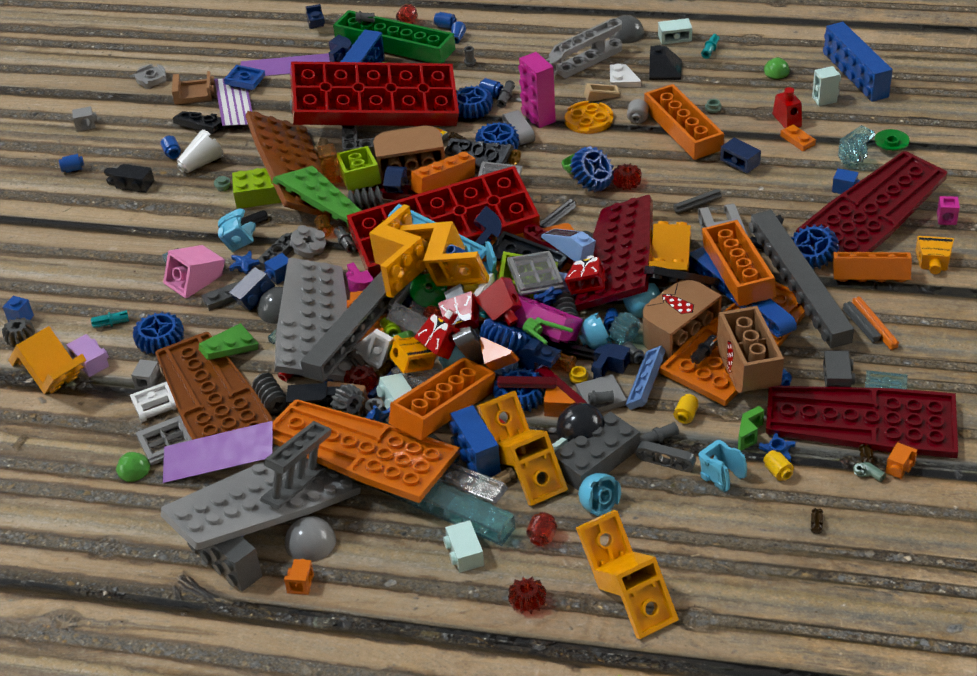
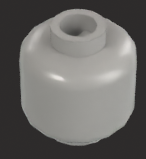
(637, 111)

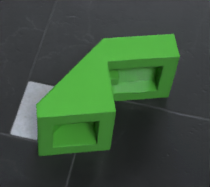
(749, 427)

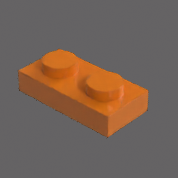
(798, 137)

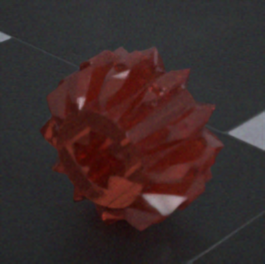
(627, 176)
(361, 376)
(527, 595)

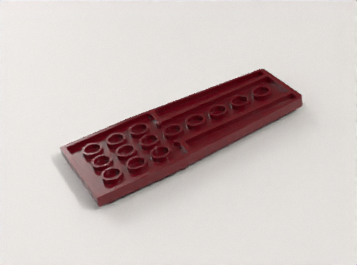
(879, 203)
(624, 249)
(866, 417)

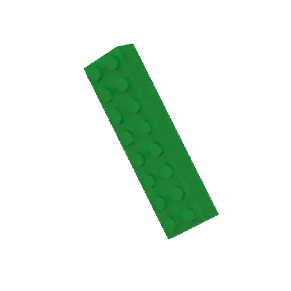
(401, 37)

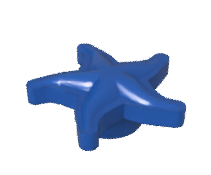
(243, 263)
(548, 296)
(378, 415)
(779, 445)

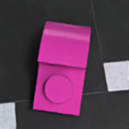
(357, 280)

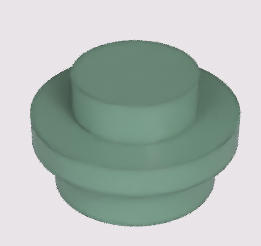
(713, 106)
(222, 183)

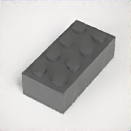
(599, 453)
(234, 560)

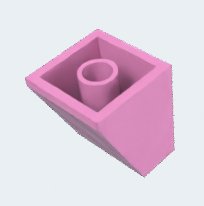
(192, 269)

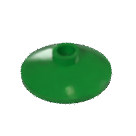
(892, 139)
(424, 296)

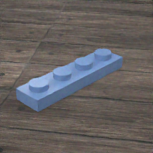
(645, 378)

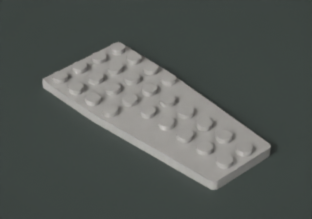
(308, 308)
(235, 509)

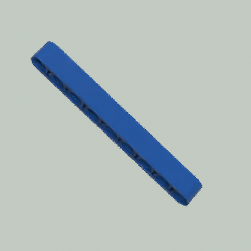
(776, 318)

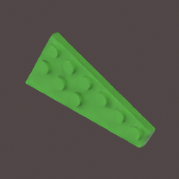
(317, 192)

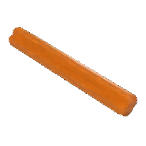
(886, 336)

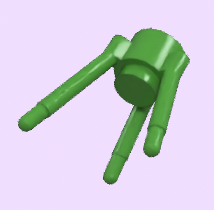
(534, 328)

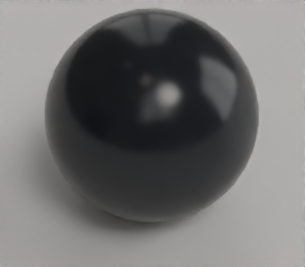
(579, 420)

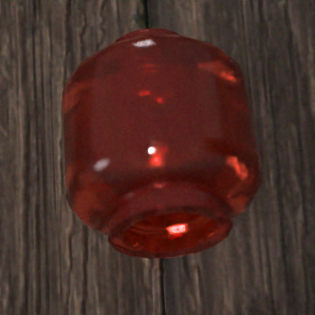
(407, 14)
(541, 529)

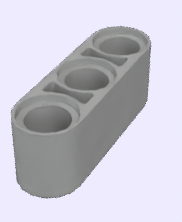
(525, 131)

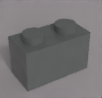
(837, 369)

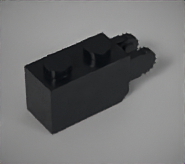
(130, 177)
(313, 393)

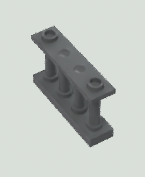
(284, 461)

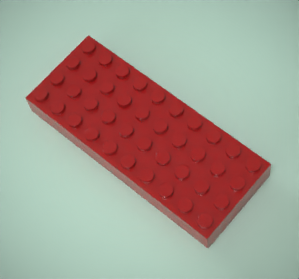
(373, 94)
(458, 202)

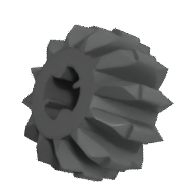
(17, 331)
(348, 399)

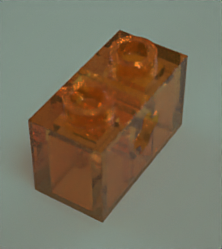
(329, 163)

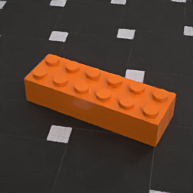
(684, 121)
(739, 263)
(431, 402)

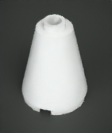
(199, 152)

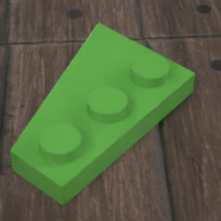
(229, 342)

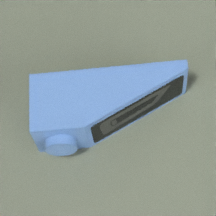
(572, 243)

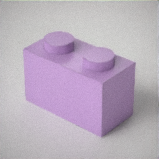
(95, 356)

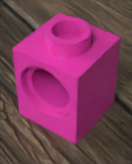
(948, 210)

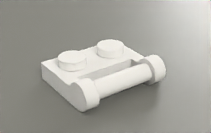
(151, 397)

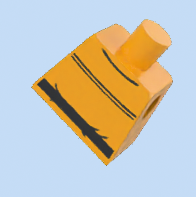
(934, 253)
(411, 355)

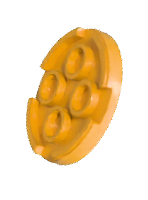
(588, 117)

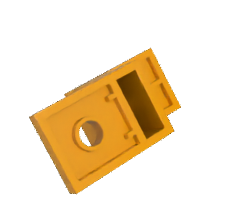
(671, 245)
(397, 251)
(451, 267)
(47, 360)
(523, 448)
(627, 574)

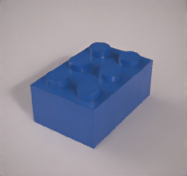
(475, 442)

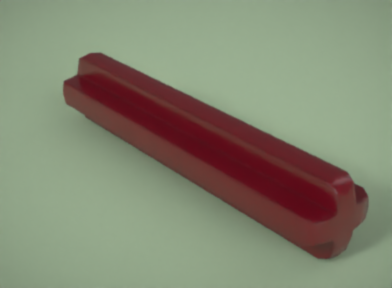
(527, 382)

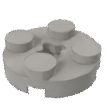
(150, 76)
(303, 234)

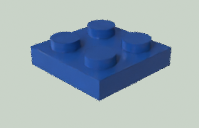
(244, 77)

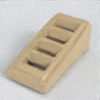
(600, 91)

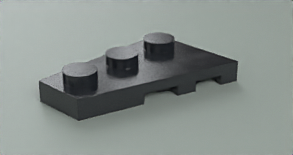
(198, 122)

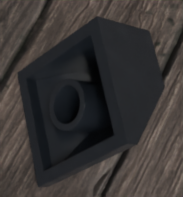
(664, 64)

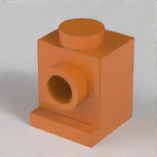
(901, 460)
(299, 577)

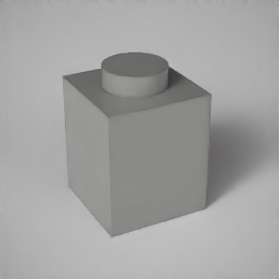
(146, 374)

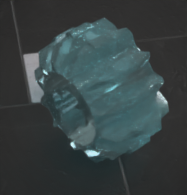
(852, 151)
(624, 328)

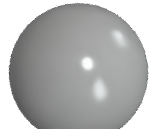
(310, 539)

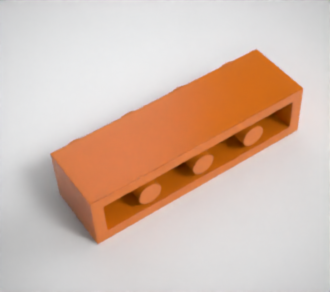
(443, 173)
(872, 266)

